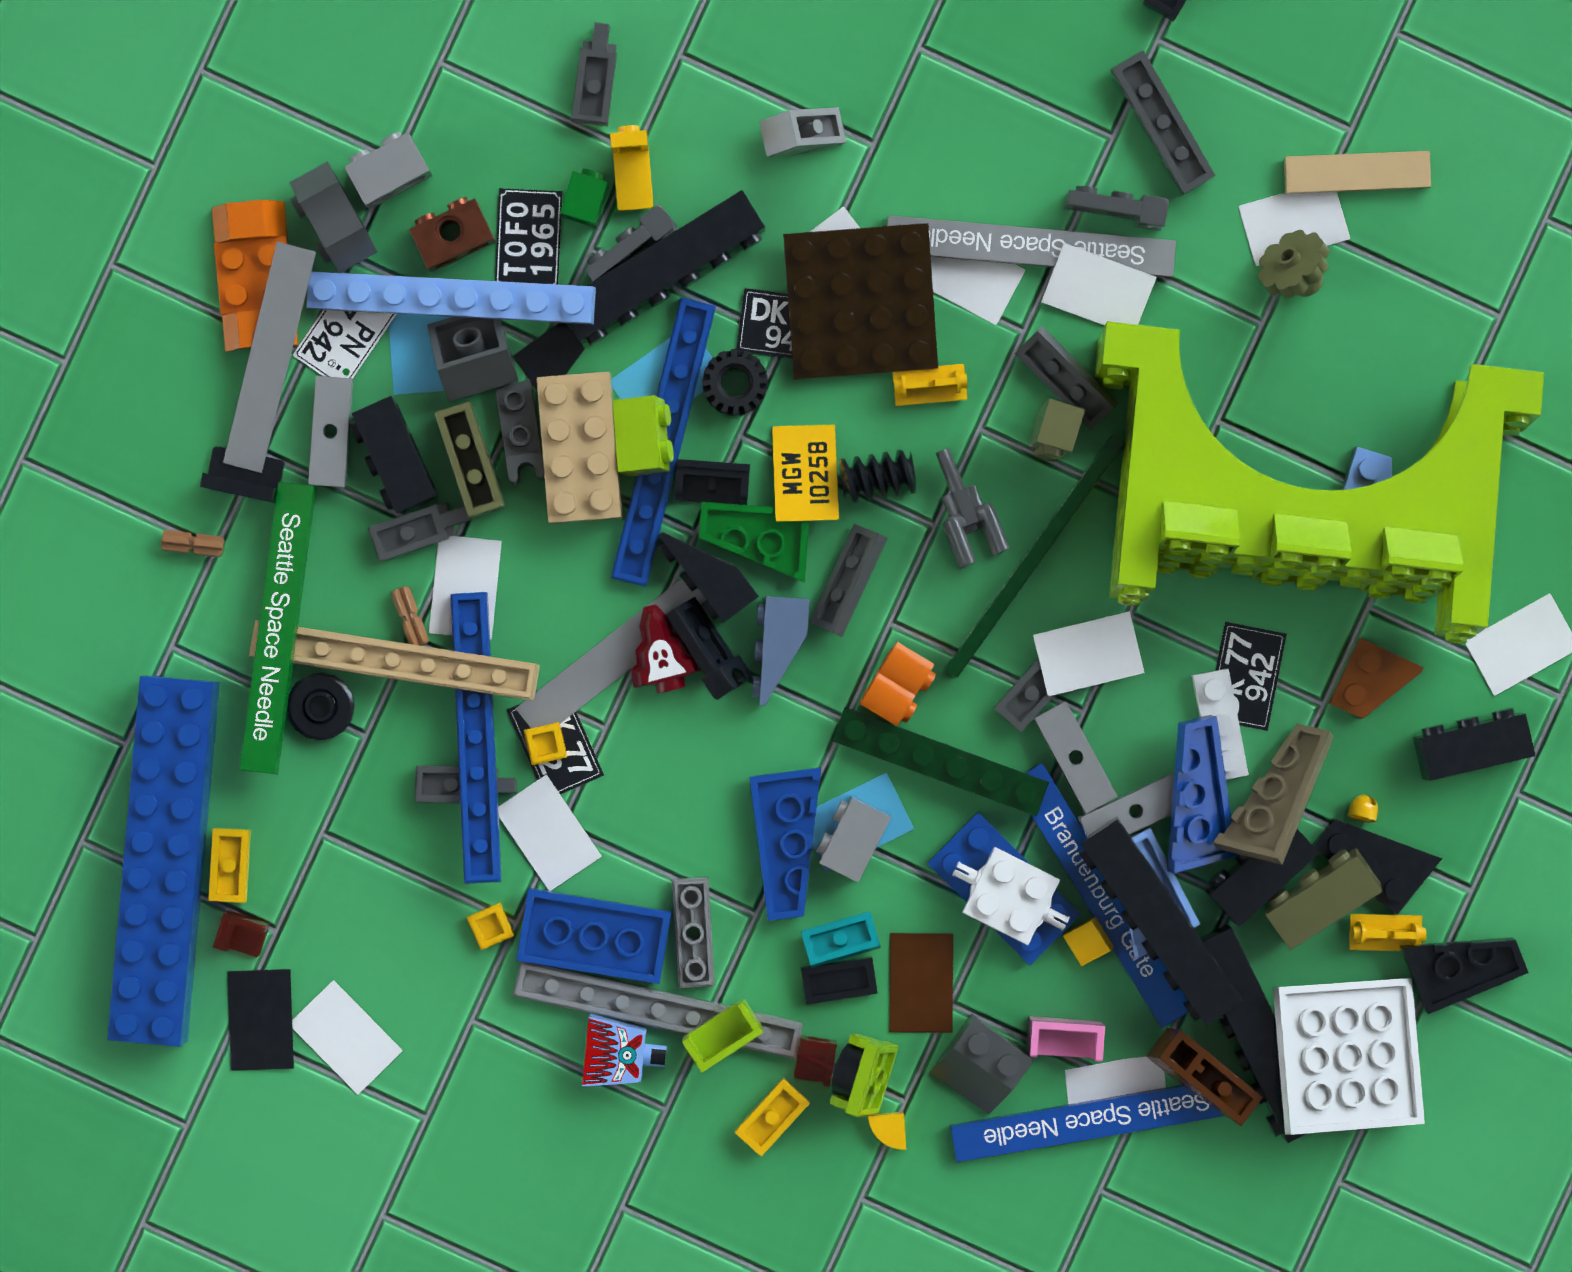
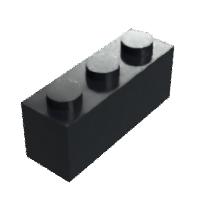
(393, 455)
(1473, 744)
(1255, 881)

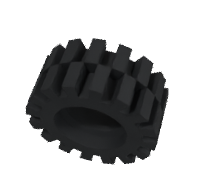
(735, 360)

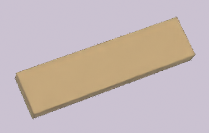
(1357, 172)

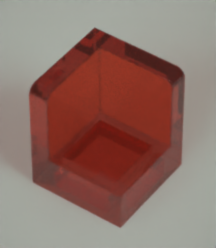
(241, 933)
(815, 1059)

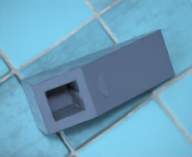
(784, 632)

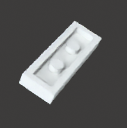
(1216, 698)

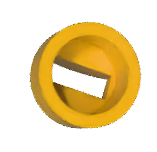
(1363, 809)

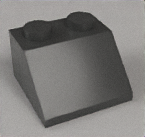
(471, 355)
(982, 1064)

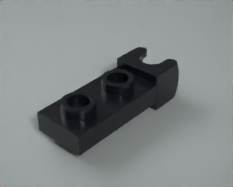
(720, 667)

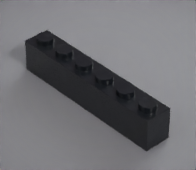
(669, 263)
(1161, 921)
(1251, 1025)

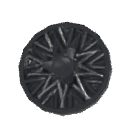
(320, 706)

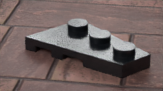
(1396, 865)
(1461, 969)

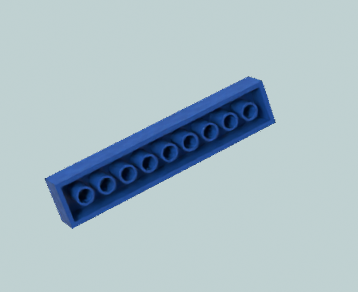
(163, 860)

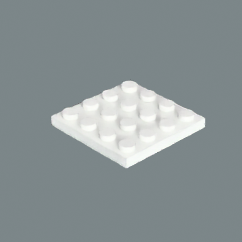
(1348, 1056)

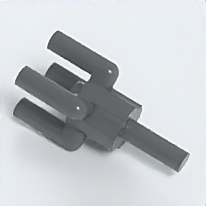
(967, 515)

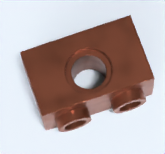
(473, 237)

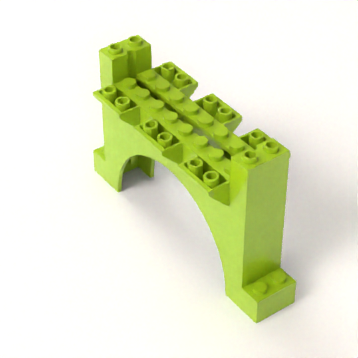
(1203, 509)

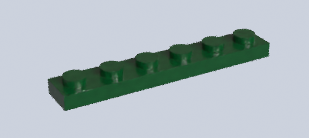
(940, 761)

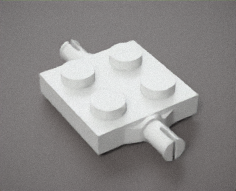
(1010, 896)

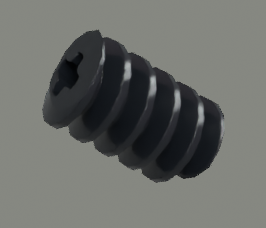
(877, 475)

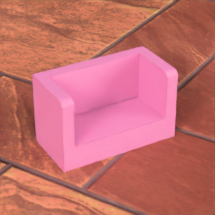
(1065, 1038)

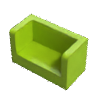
(722, 1035)

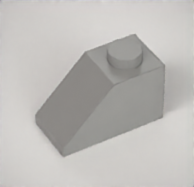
(802, 131)

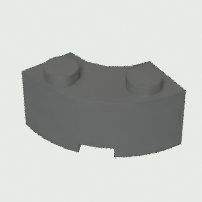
(332, 217)

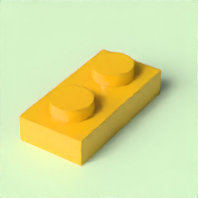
(229, 865)
(772, 1116)

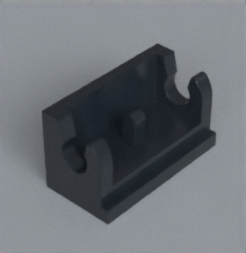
(712, 482)

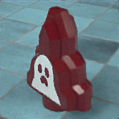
(661, 655)

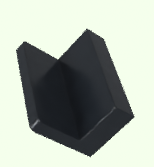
(242, 481)

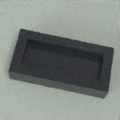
(839, 980)

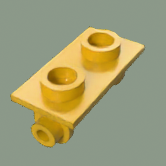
(930, 385)
(1385, 931)

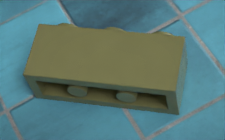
(1055, 430)
(470, 460)
(1322, 897)

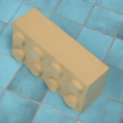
(579, 448)

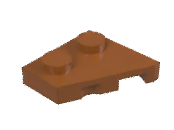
(1371, 678)

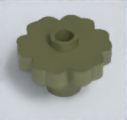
(1294, 265)

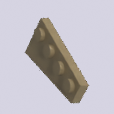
(1278, 800)

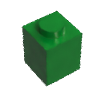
(585, 197)

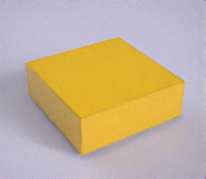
(545, 743)
(490, 926)
(1088, 941)

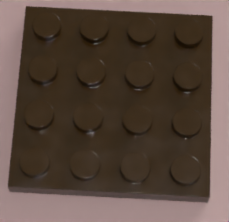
(860, 301)

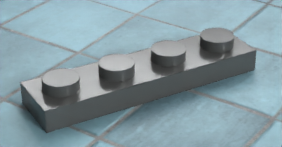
(1162, 122)

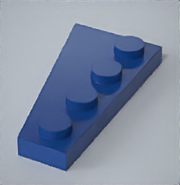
(1199, 797)
(785, 828)

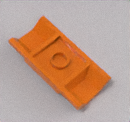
(243, 256)

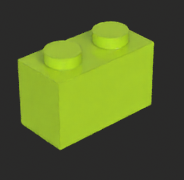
(642, 435)

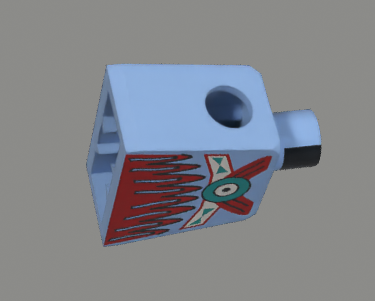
(617, 1052)

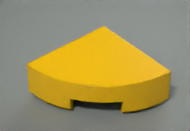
(889, 1129)

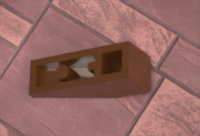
(1203, 1075)

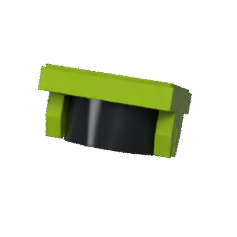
(862, 1075)

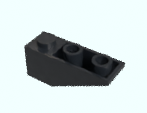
(717, 580)

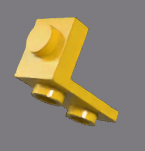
(632, 168)

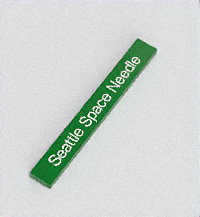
(278, 628)

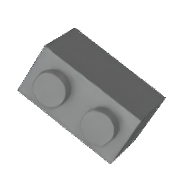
(387, 169)
(853, 838)

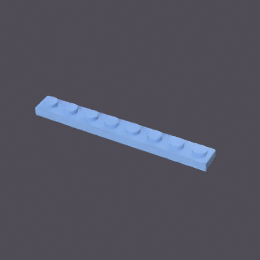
(451, 297)

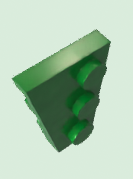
(757, 535)

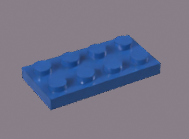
(972, 848)
(594, 935)

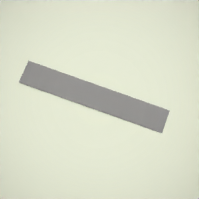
(269, 357)
(598, 666)

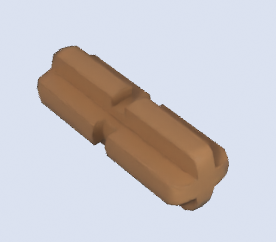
(184, 542)
(407, 610)

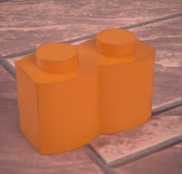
(897, 684)

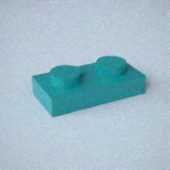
(840, 939)

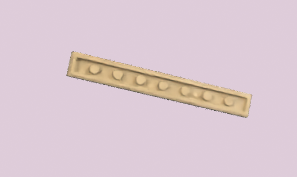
(413, 663)

